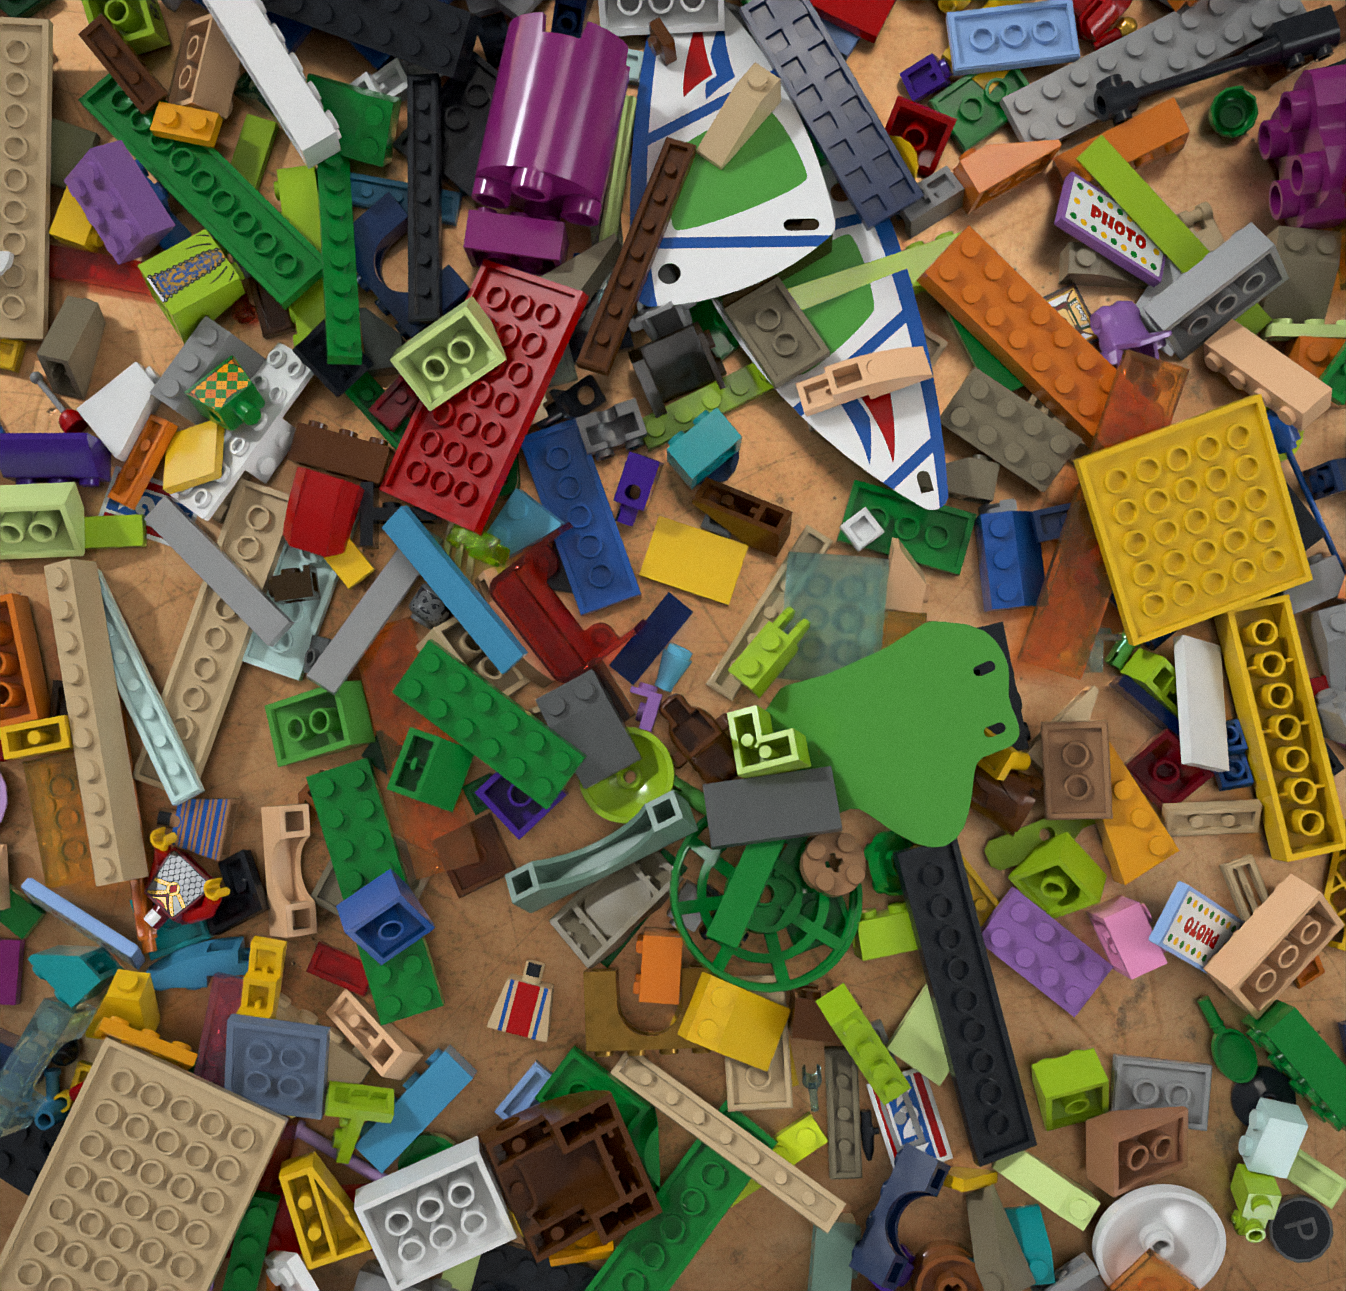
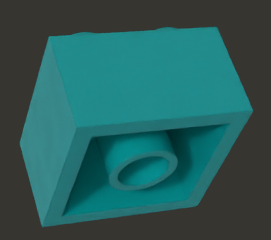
(703, 447)

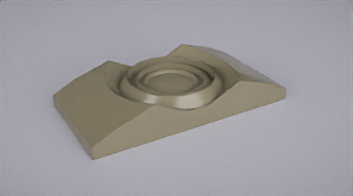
(612, 907)

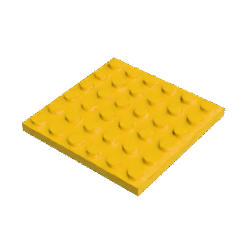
(1194, 519)

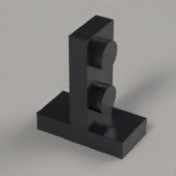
(372, 515)

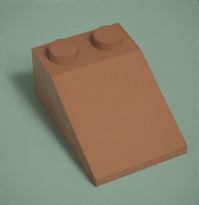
(1135, 1147)

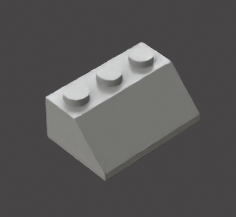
(201, 354)

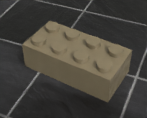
(1009, 429)

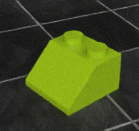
(1059, 877)
(1070, 1088)

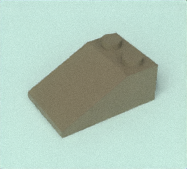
(1312, 266)

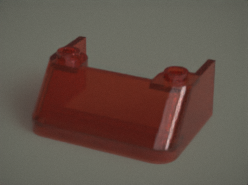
(546, 621)

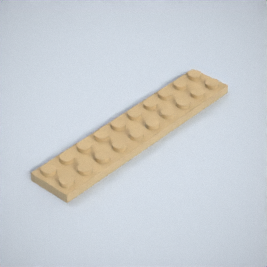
(25, 174)
(215, 634)

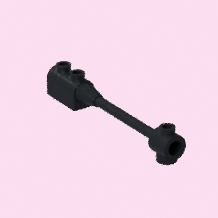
(1282, 44)

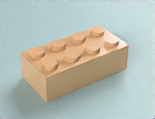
(1274, 945)

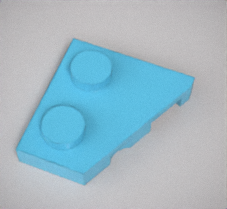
(523, 523)

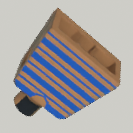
(203, 825)

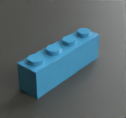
(416, 1108)

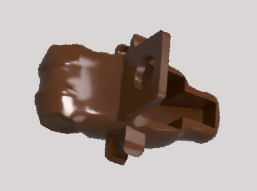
(699, 739)

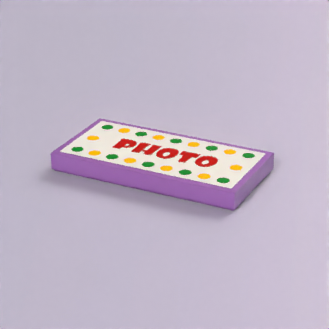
(1107, 229)

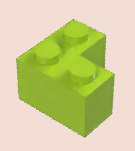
(759, 749)

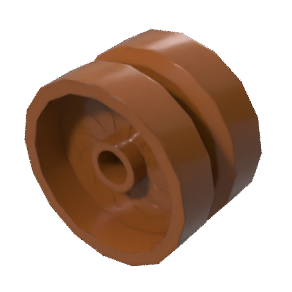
(944, 1267)

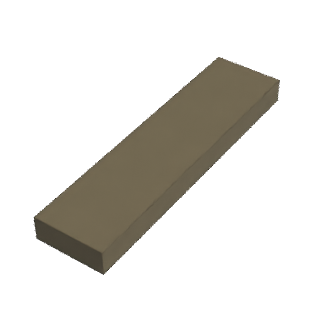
(842, 1114)

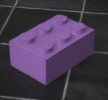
(119, 201)

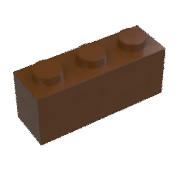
(340, 452)

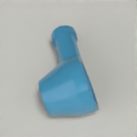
(49, 1106)

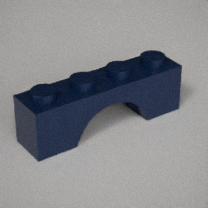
(879, 1250)

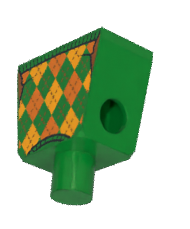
(227, 396)

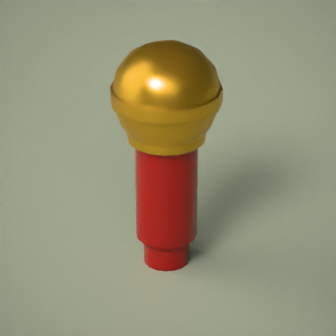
(1124, 27)

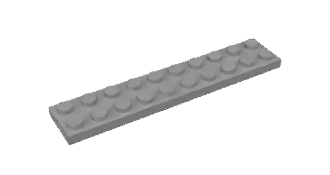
(1167, 47)

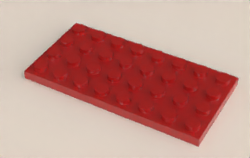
(464, 448)

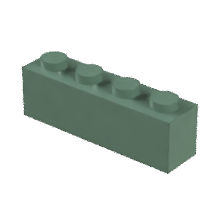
(832, 1255)

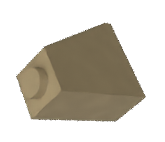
(72, 346)

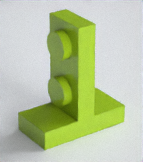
(355, 1105)

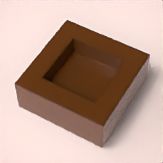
(661, 41)

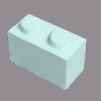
(1272, 1137)

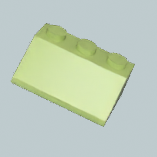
(449, 354)
(41, 521)

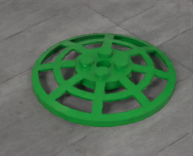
(767, 919)

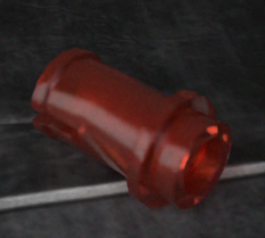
(243, 310)

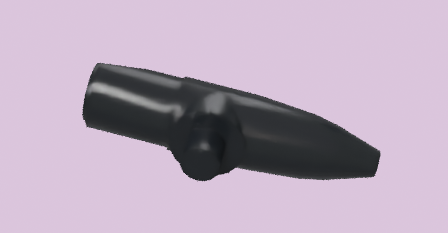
(867, 1133)

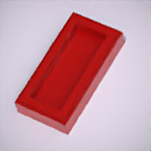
(339, 968)

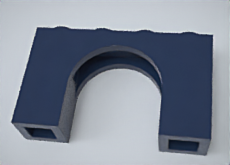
(373, 235)

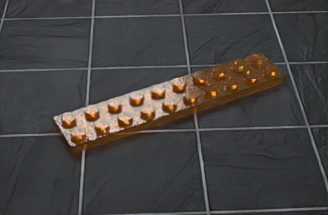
(1077, 579)

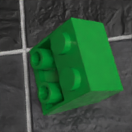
(430, 769)

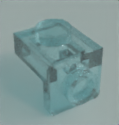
(1095, 660)

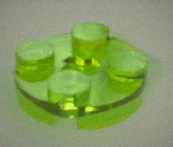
(484, 548)

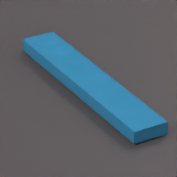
(454, 589)

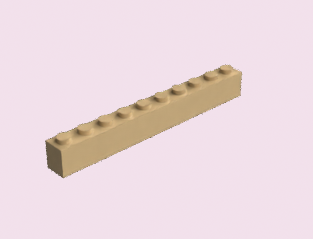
(96, 722)

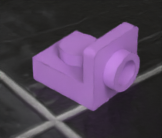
(647, 711)

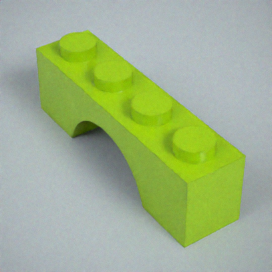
(863, 1044)

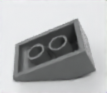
(590, 721)

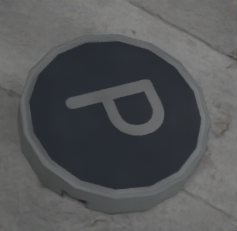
(1300, 1229)

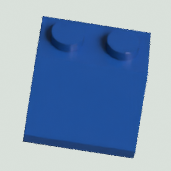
(384, 917)

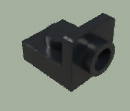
(492, 37)

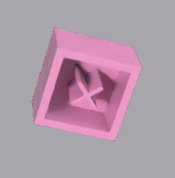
(1124, 934)

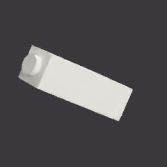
(122, 409)

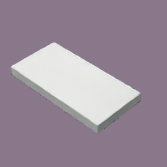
(1201, 704)

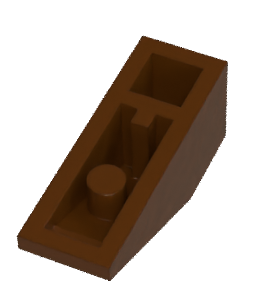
(745, 516)

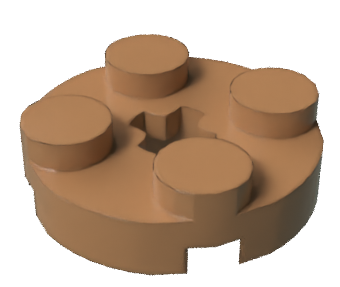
(824, 879)

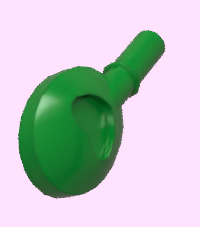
(1229, 1047)

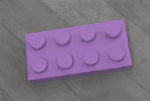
(1044, 952)

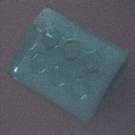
(845, 607)

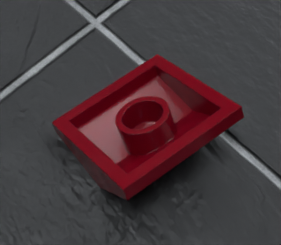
(1160, 772)

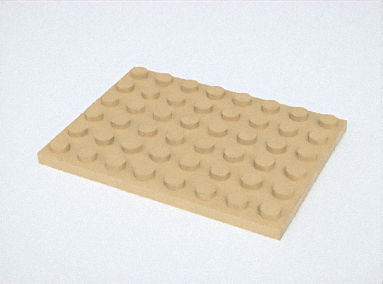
(141, 1181)

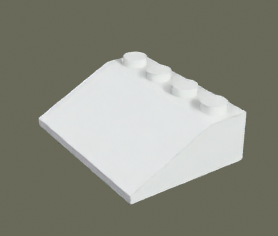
(434, 1214)

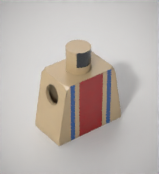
(525, 1004)

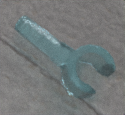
(812, 1082)

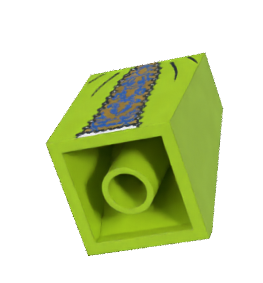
(193, 282)

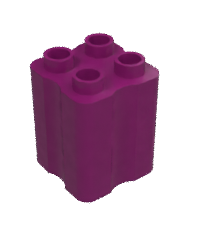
(1309, 150)

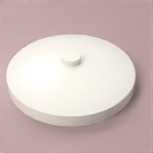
(1170, 1222)

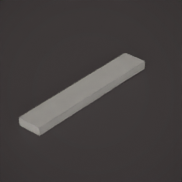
(219, 571)
(365, 622)

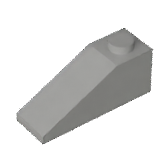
(1328, 640)

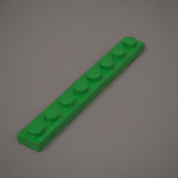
(339, 262)

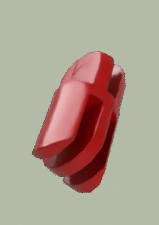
(1099, 17)

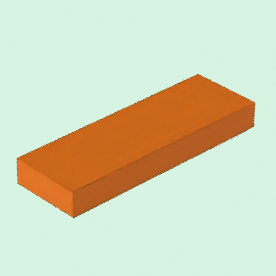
(142, 461)

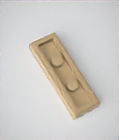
(1212, 817)

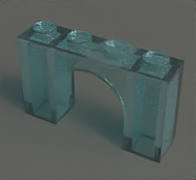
(43, 1037)

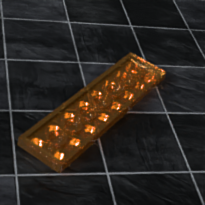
(434, 836)

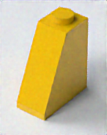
(130, 998)

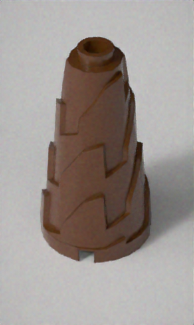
(1005, 801)

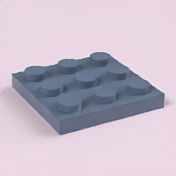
(278, 1064)

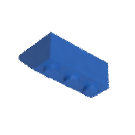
(1008, 560)

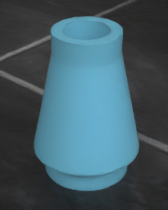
(672, 666)

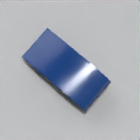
(1239, 773)

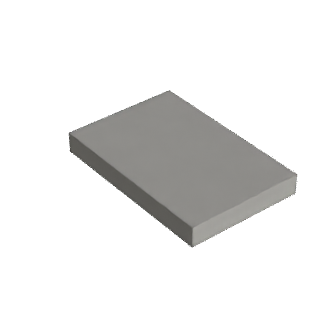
(1161, 1083)

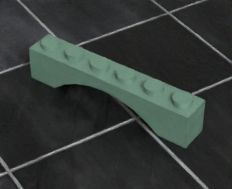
(650, 830)

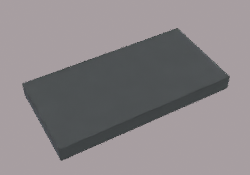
(772, 808)

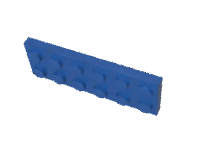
(574, 494)

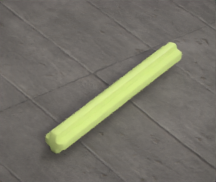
(618, 171)

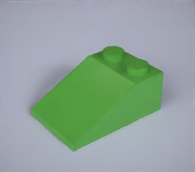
(319, 723)

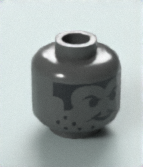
(428, 608)

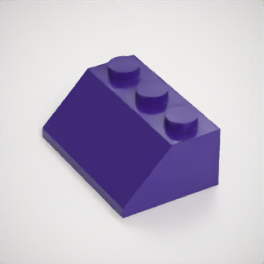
(54, 458)

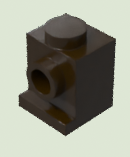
(295, 585)

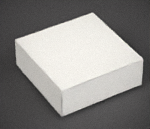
(861, 529)

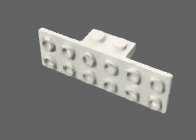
(257, 446)

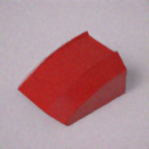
(321, 512)

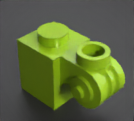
(1256, 1200)

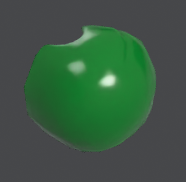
(1233, 112)

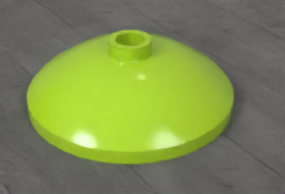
(655, 776)

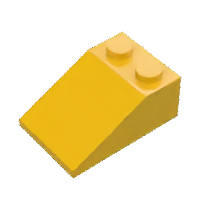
(734, 1022)

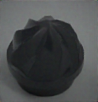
(67, 1053)

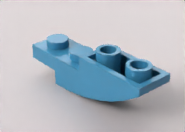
(196, 964)

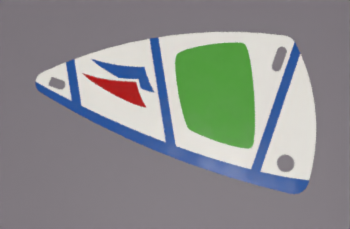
(731, 219)
(897, 431)

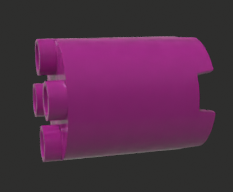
(553, 121)

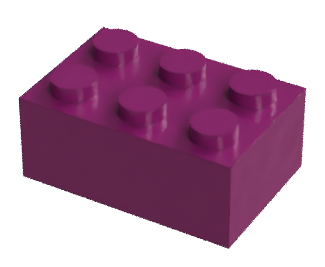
(516, 240)

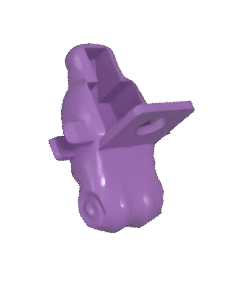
(1122, 328)

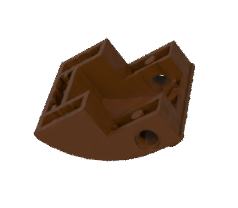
(569, 1172)

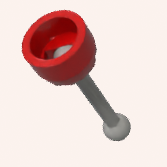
(69, 419)

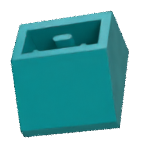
(75, 971)

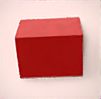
(923, 128)

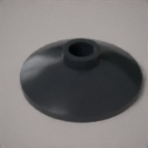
(1264, 1084)

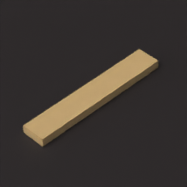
(766, 609)

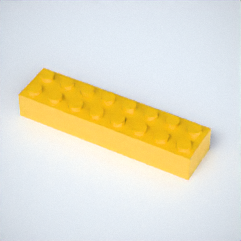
(1281, 729)

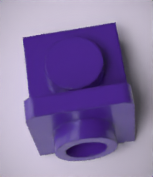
(926, 77)

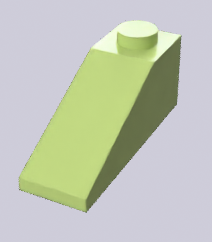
(1049, 1187)

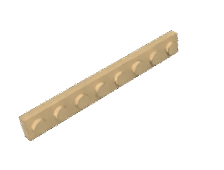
(730, 1141)

